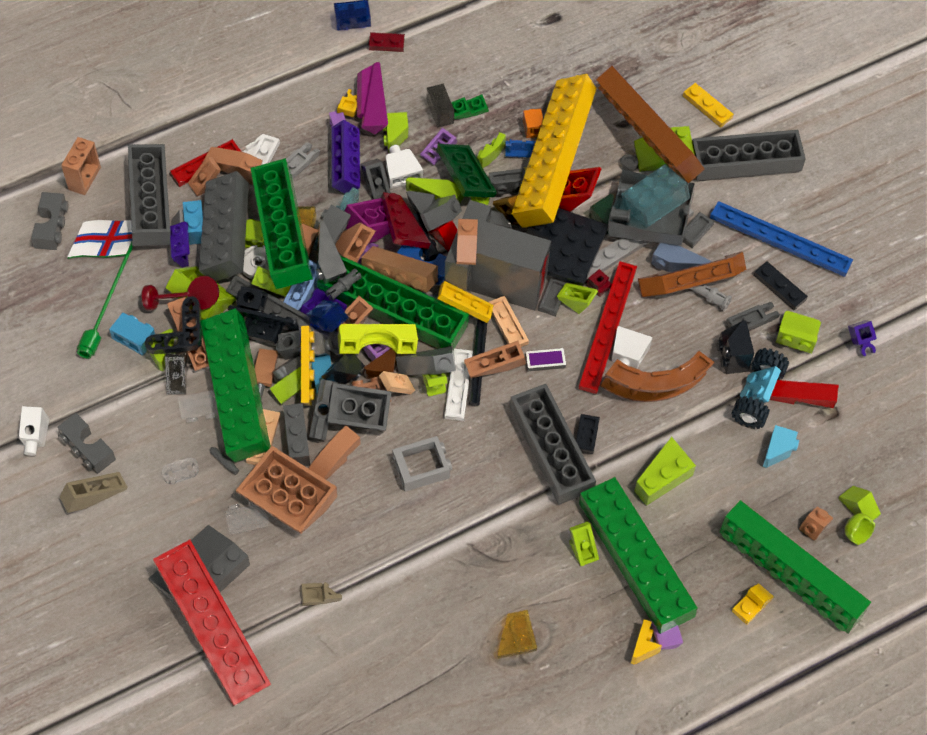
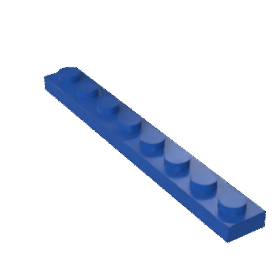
(781, 238)

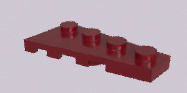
(402, 223)

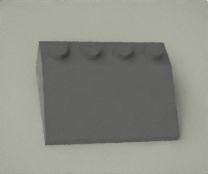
(220, 556)

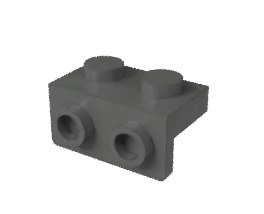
(507, 180)

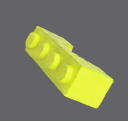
(399, 337)

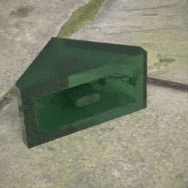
(601, 210)

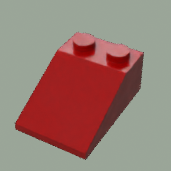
(579, 187)

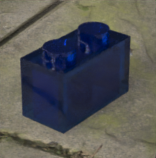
(352, 15)
(327, 316)

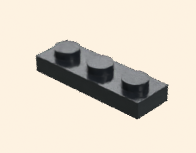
(780, 285)

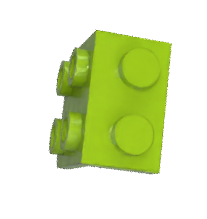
(798, 331)

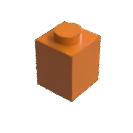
(532, 122)

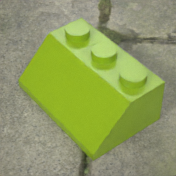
(180, 282)

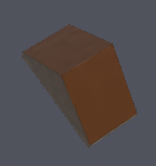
(385, 362)

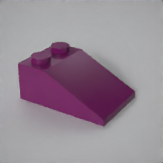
(370, 214)

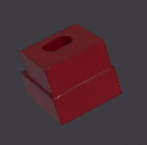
(602, 286)

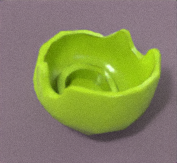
(859, 528)

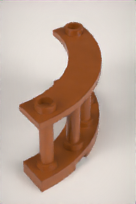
(656, 385)

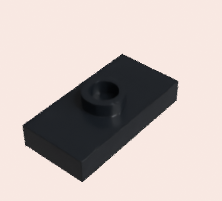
(587, 433)

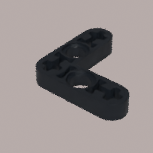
(182, 337)

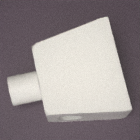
(401, 165)
(630, 347)
(33, 429)

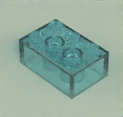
(656, 195)

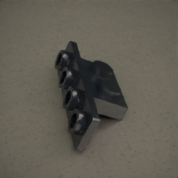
(265, 326)

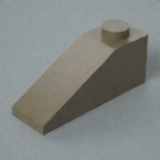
(90, 491)

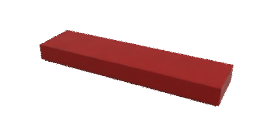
(184, 172)

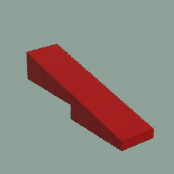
(805, 392)

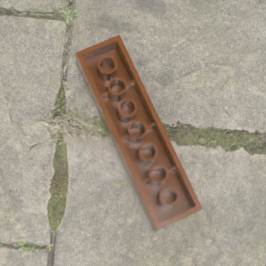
(649, 125)

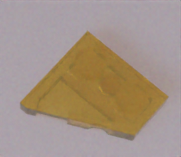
(517, 635)

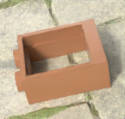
(81, 162)

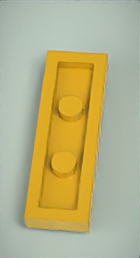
(708, 105)
(465, 301)

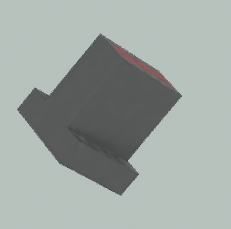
(506, 262)

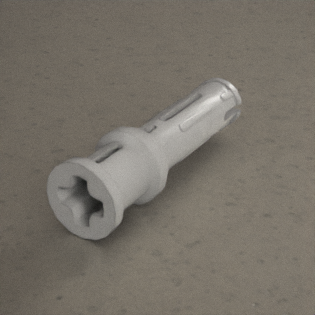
(713, 295)

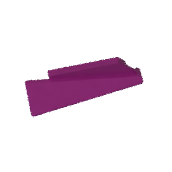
(371, 99)

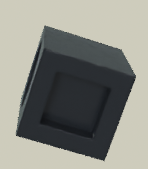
(258, 302)

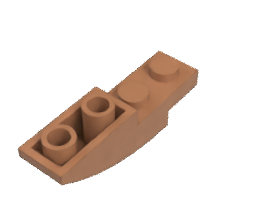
(197, 357)

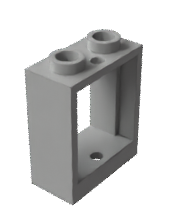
(426, 478)

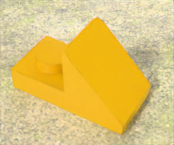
(752, 603)
(644, 648)

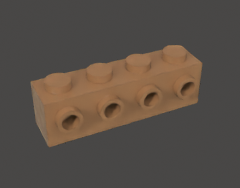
(401, 268)

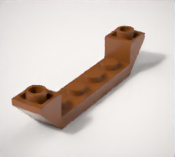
(692, 276)

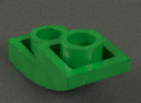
(469, 108)

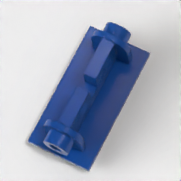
(517, 148)

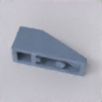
(675, 258)

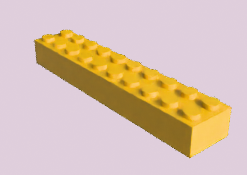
(554, 151)

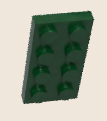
(466, 170)

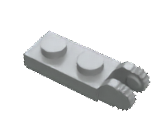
(299, 160)

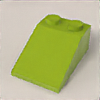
(649, 160)

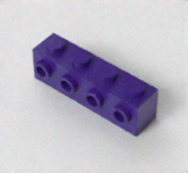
(345, 156)

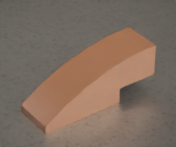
(335, 453)

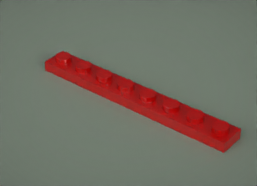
(607, 328)

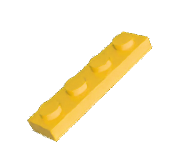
(307, 372)

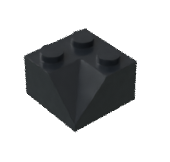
(736, 348)

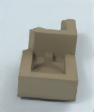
(318, 594)

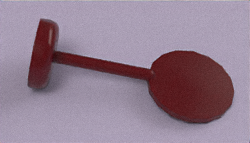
(202, 288)

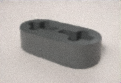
(287, 367)

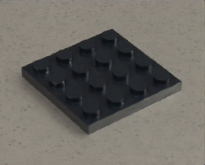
(573, 245)

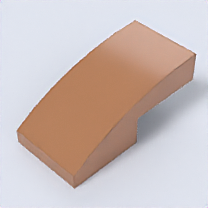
(264, 366)

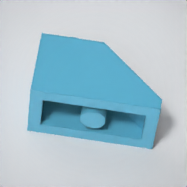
(781, 445)

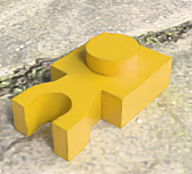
(348, 104)

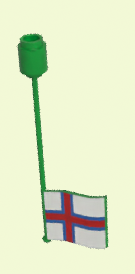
(103, 240)

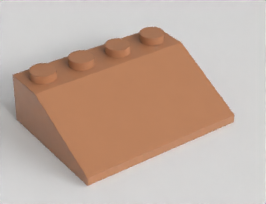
(288, 490)

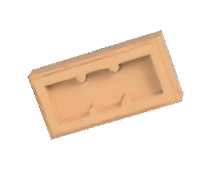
(397, 382)

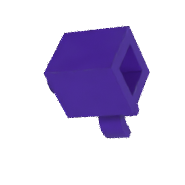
(862, 334)

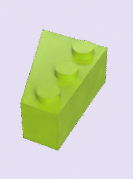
(664, 473)

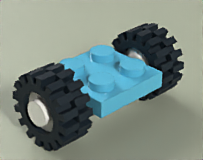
(750, 407)

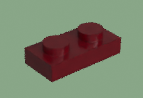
(386, 42)

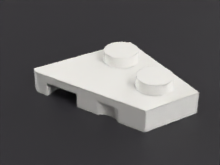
(263, 148)

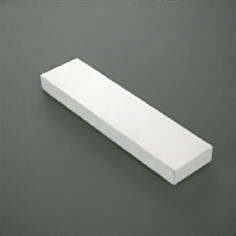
(458, 387)

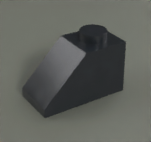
(344, 369)

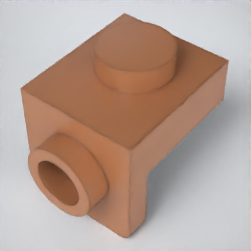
(815, 523)

